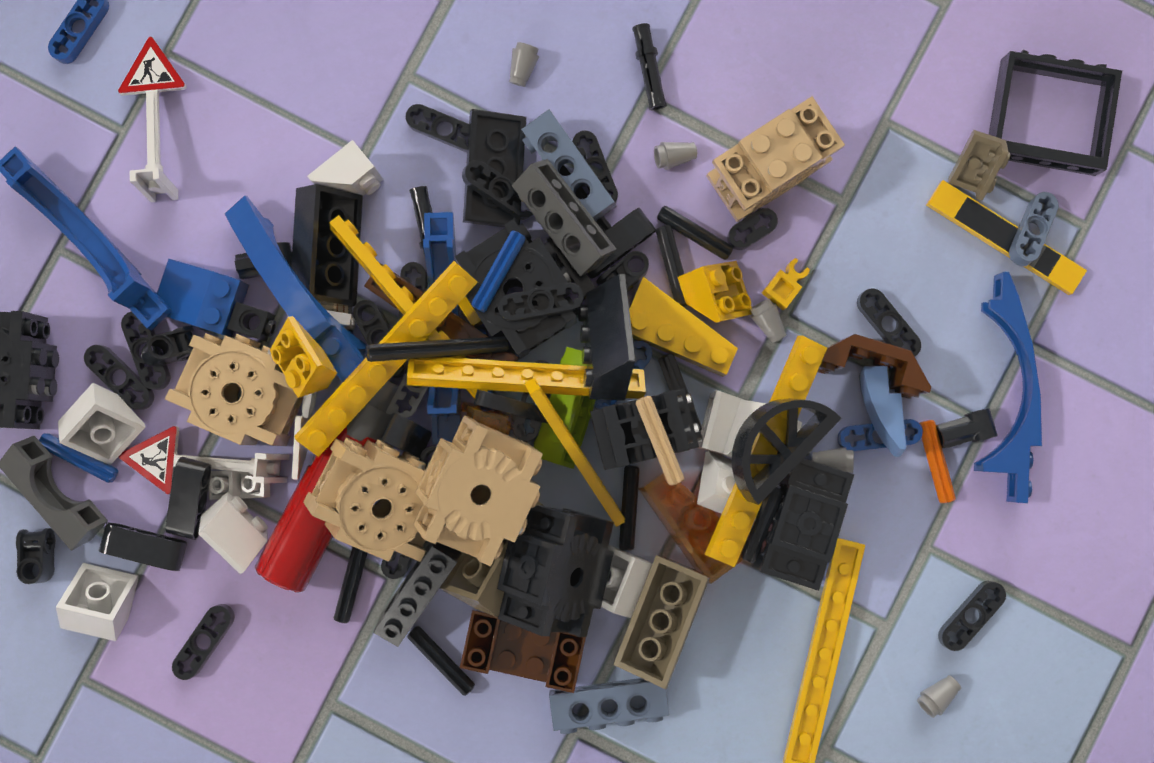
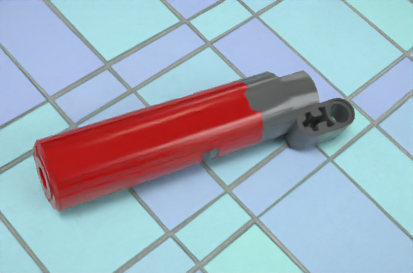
(301, 538)

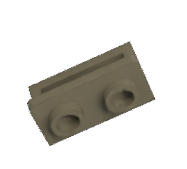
(980, 163)

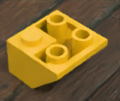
(716, 291)
(301, 359)

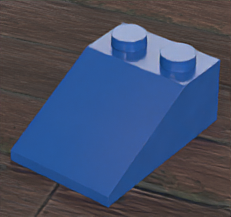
(201, 296)

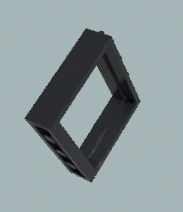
(1072, 70)

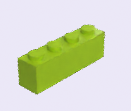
(575, 414)

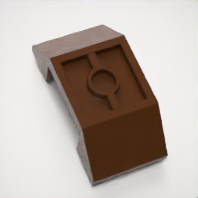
(905, 375)
(518, 652)

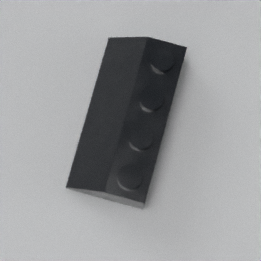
(317, 253)
(607, 340)

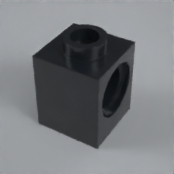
(240, 321)

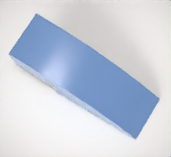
(883, 408)

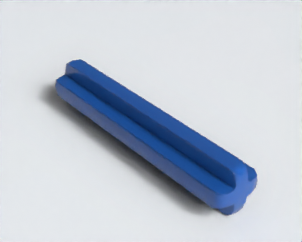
(498, 271)
(91, 465)

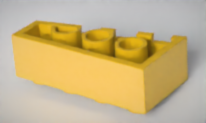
(677, 331)

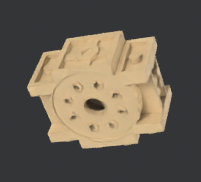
(774, 159)
(212, 384)
(503, 476)
(351, 511)

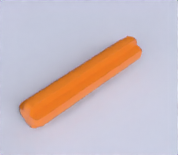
(937, 462)

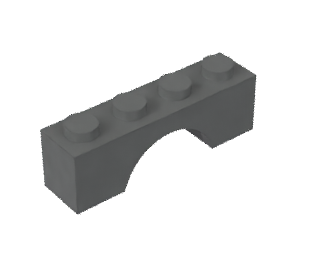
(29, 469)

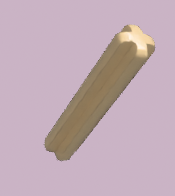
(659, 440)

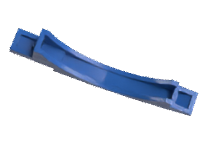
(260, 244)
(439, 252)
(118, 273)
(1014, 452)

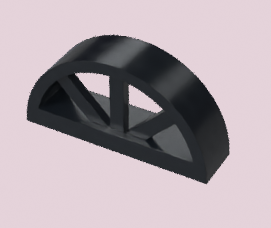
(788, 456)

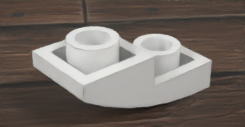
(236, 484)

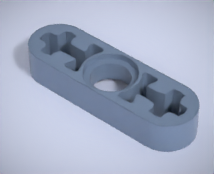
(1023, 234)

